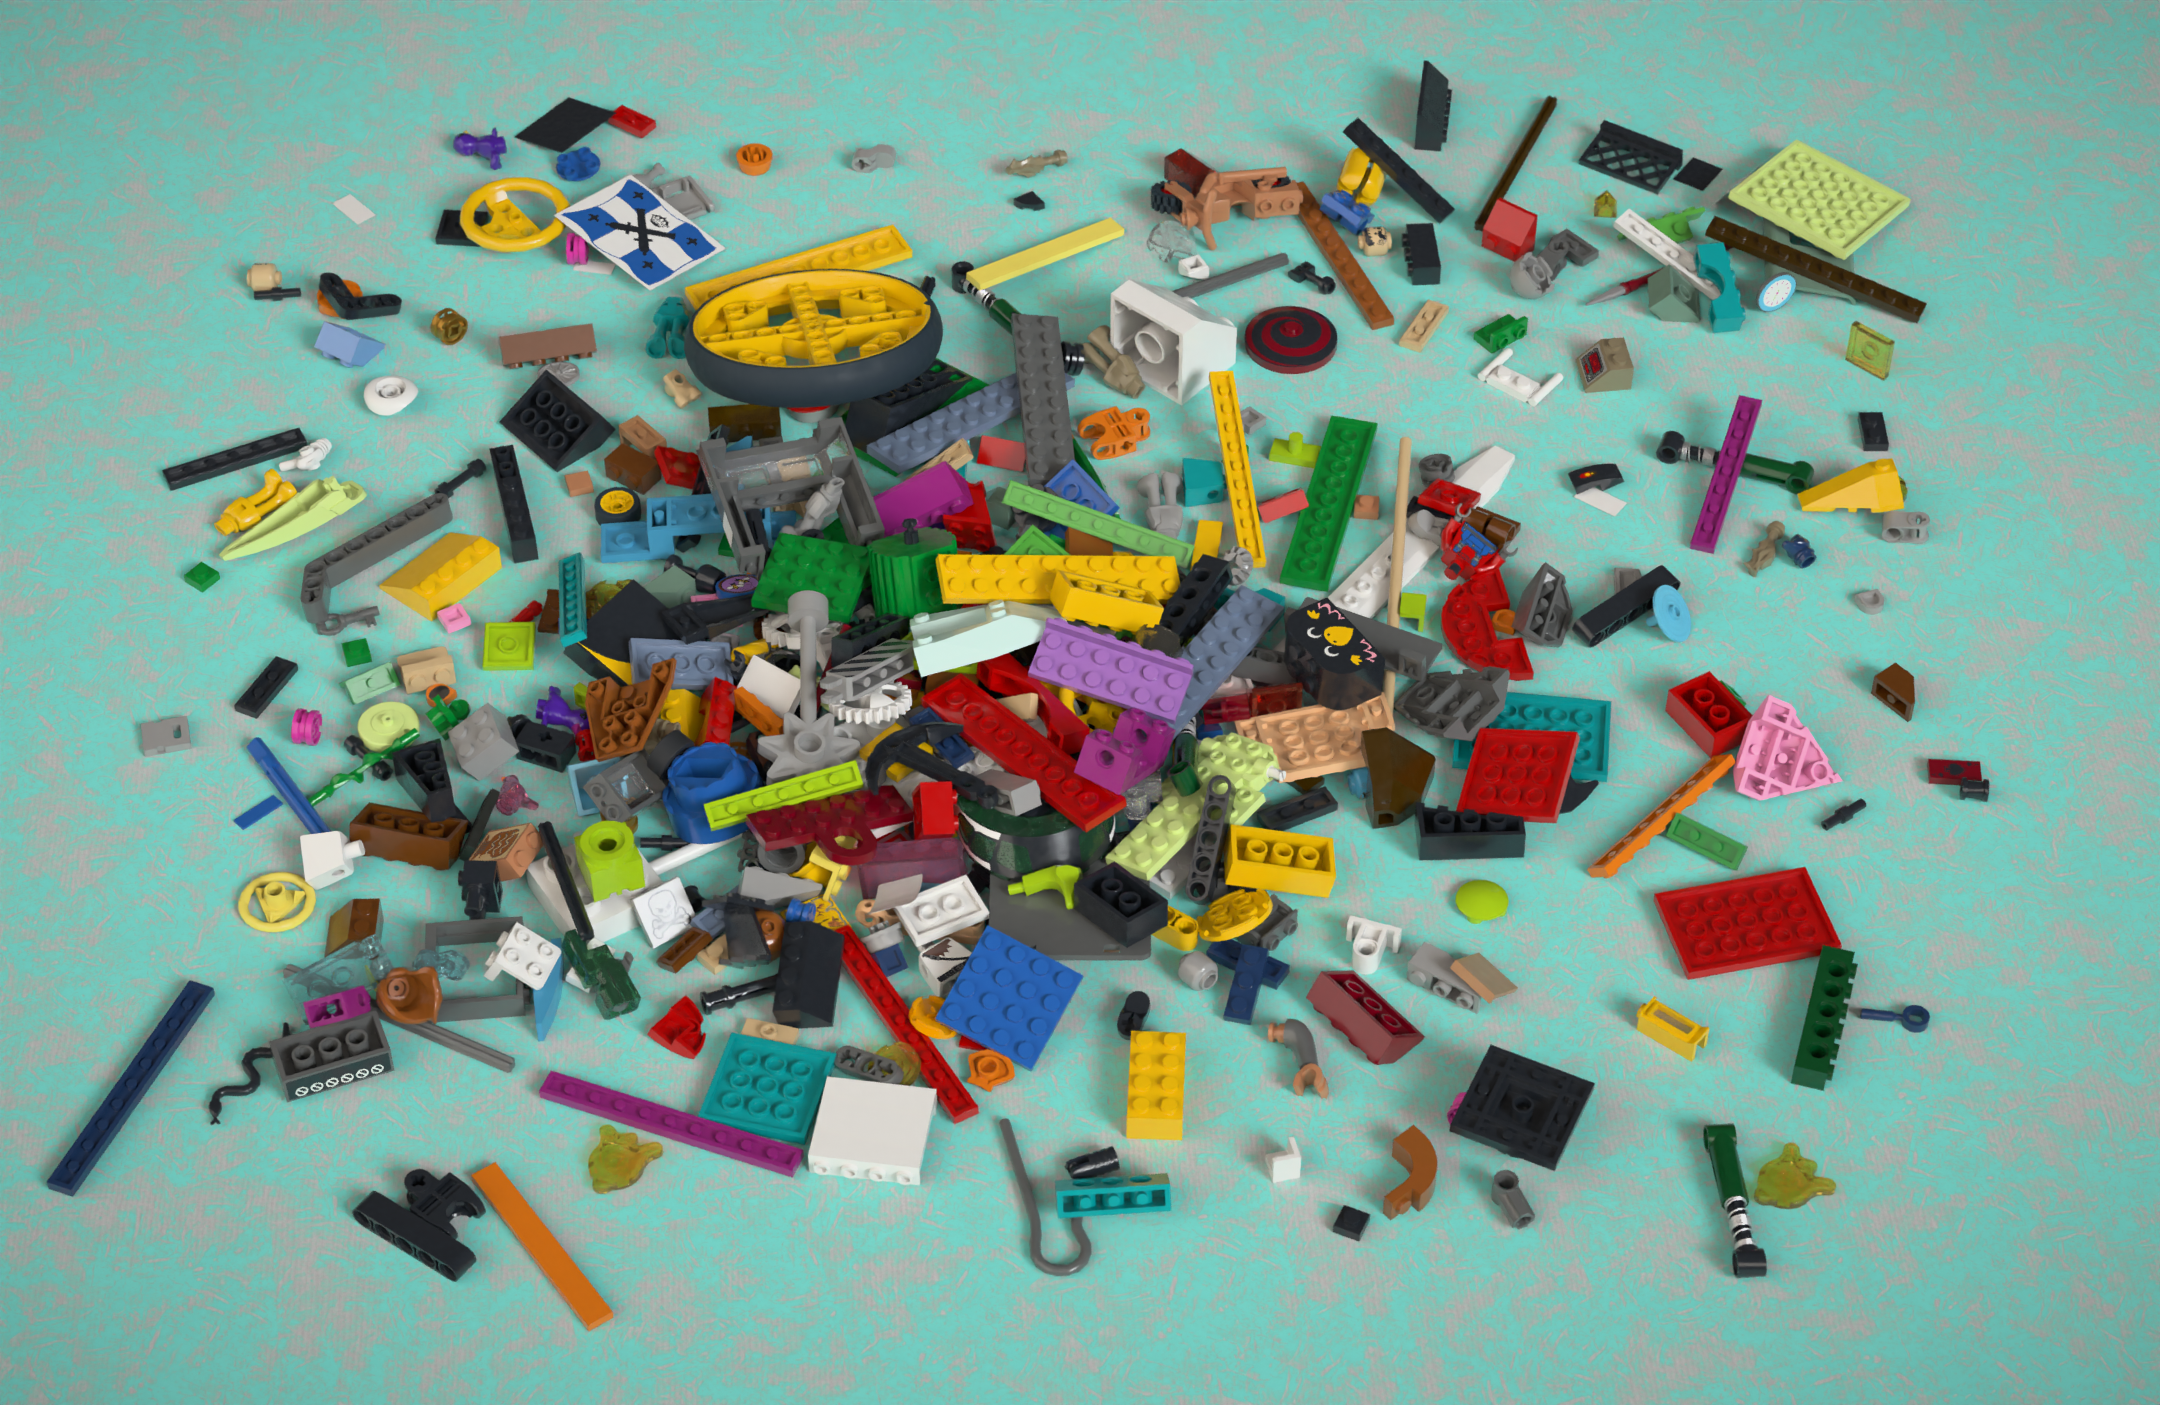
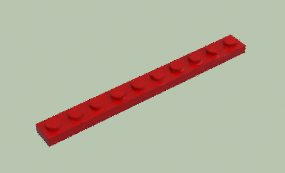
(894, 1015)

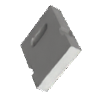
(159, 737)

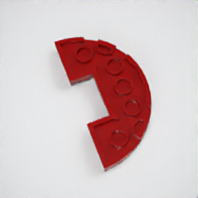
(1469, 628)

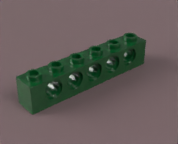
(1822, 1018)

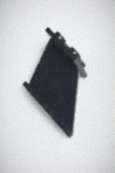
(743, 932)

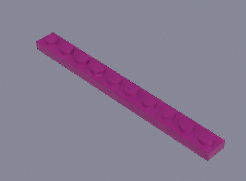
(671, 1123)

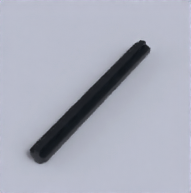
(566, 881)

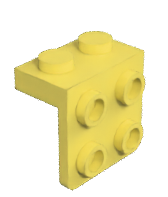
(840, 872)

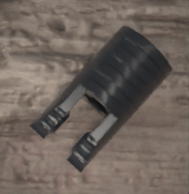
(1093, 1164)

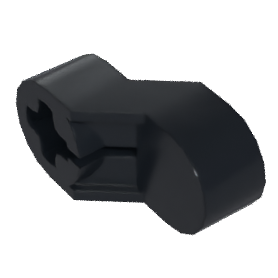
(1138, 1003)

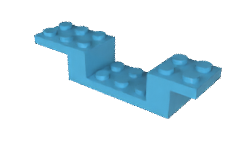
(672, 518)

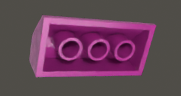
(924, 498)

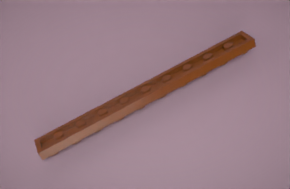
(1343, 262)

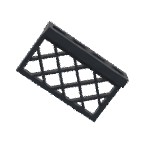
(1638, 146)

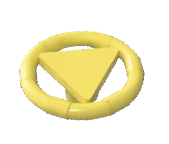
(277, 901)

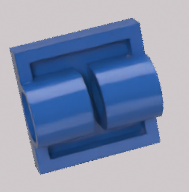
(1341, 206)

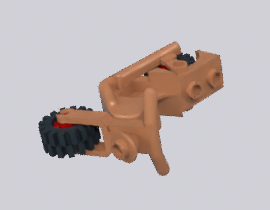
(1259, 191)

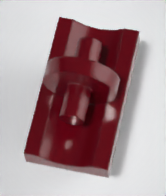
(1226, 709)

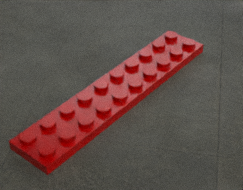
(1023, 751)

